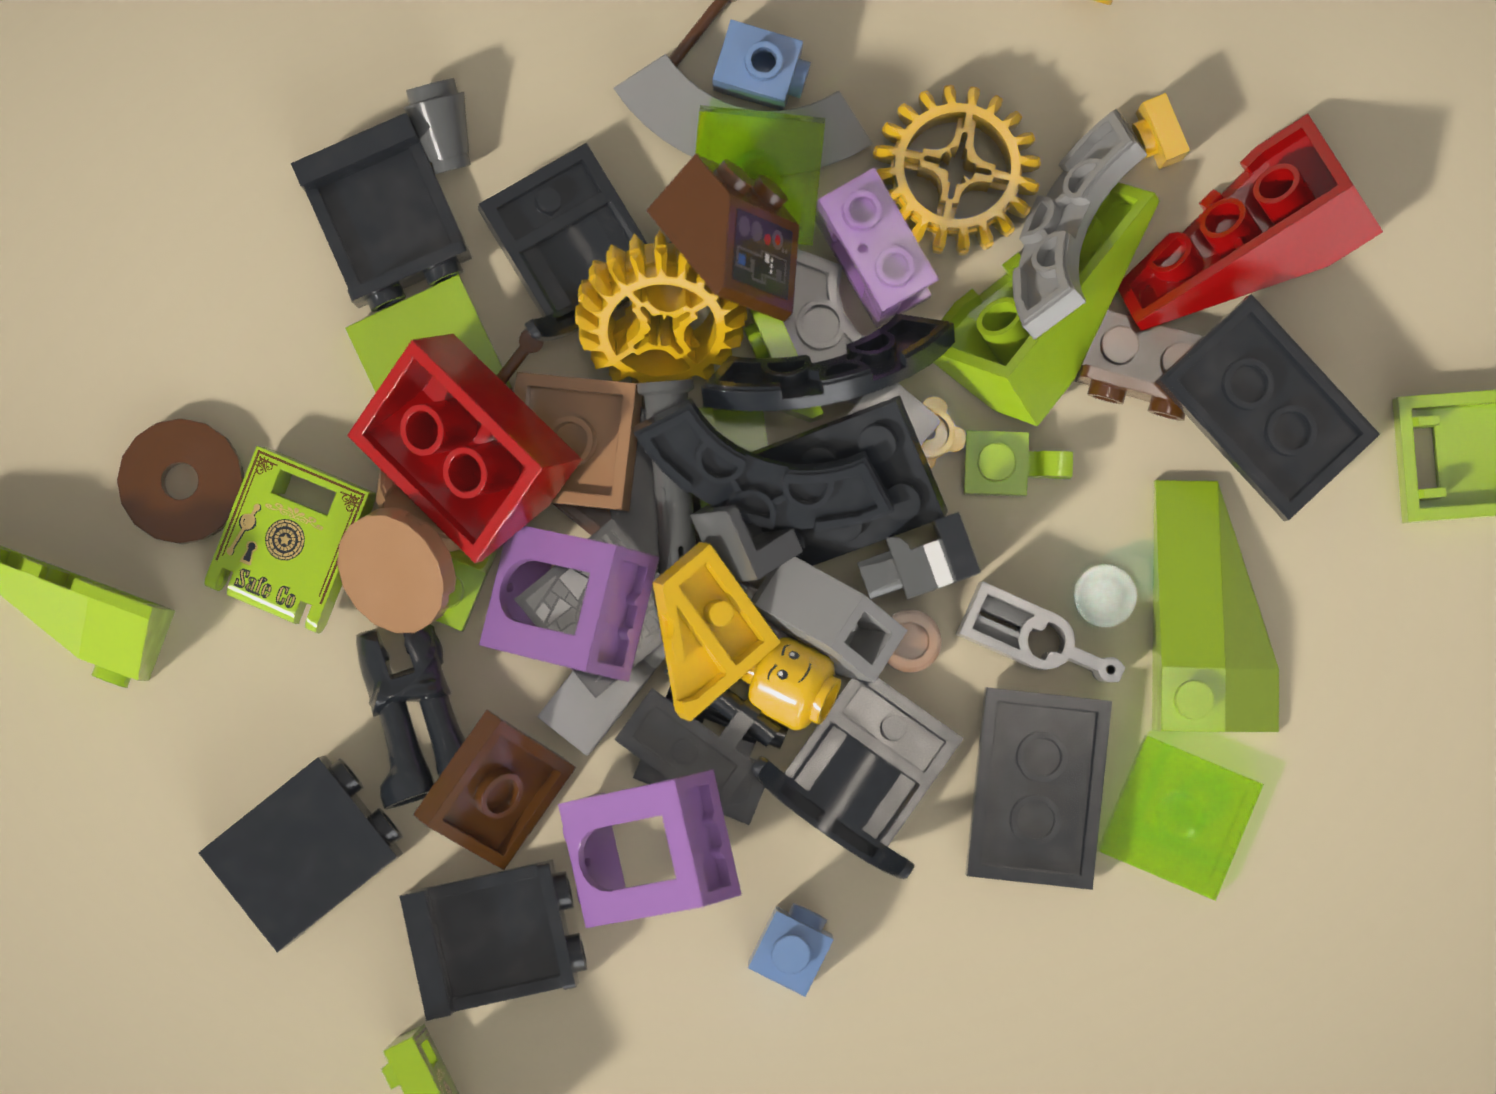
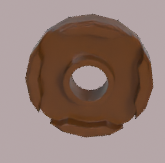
(144, 475)

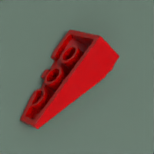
(1271, 224)

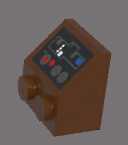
(733, 233)

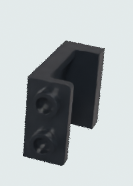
(383, 213)
(303, 851)
(492, 938)

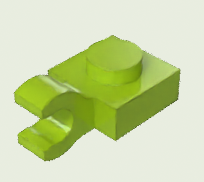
(1002, 463)

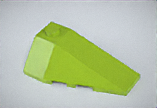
(1029, 375)
(87, 617)
(1208, 633)

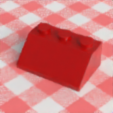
(462, 445)

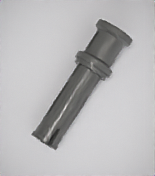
(672, 504)

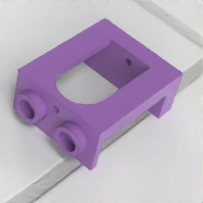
(872, 234)
(609, 613)
(695, 840)

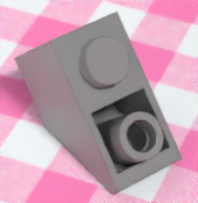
(829, 618)

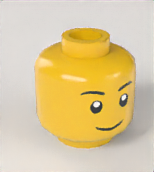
(793, 685)

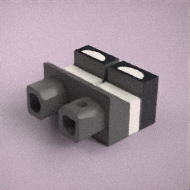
(923, 567)

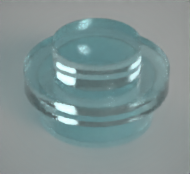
(1105, 595)

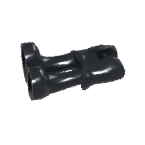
(388, 693)

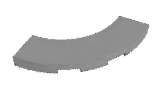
(671, 106)
(1053, 234)

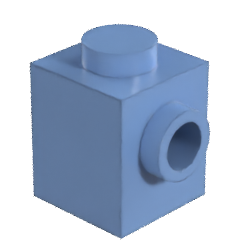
(760, 66)
(792, 948)

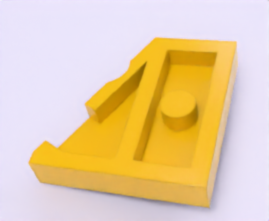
(707, 629)

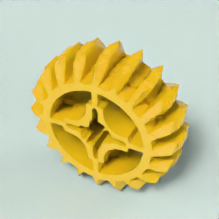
(984, 174)
(655, 333)

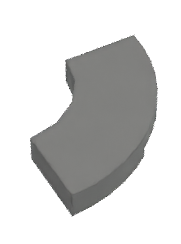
(818, 317)

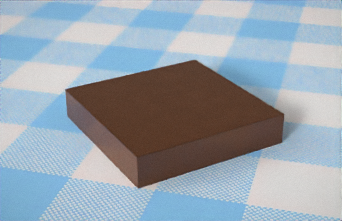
(494, 790)

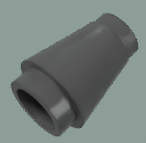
(440, 123)

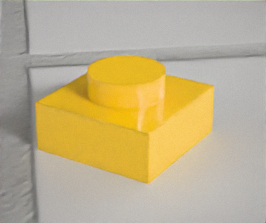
(1160, 132)

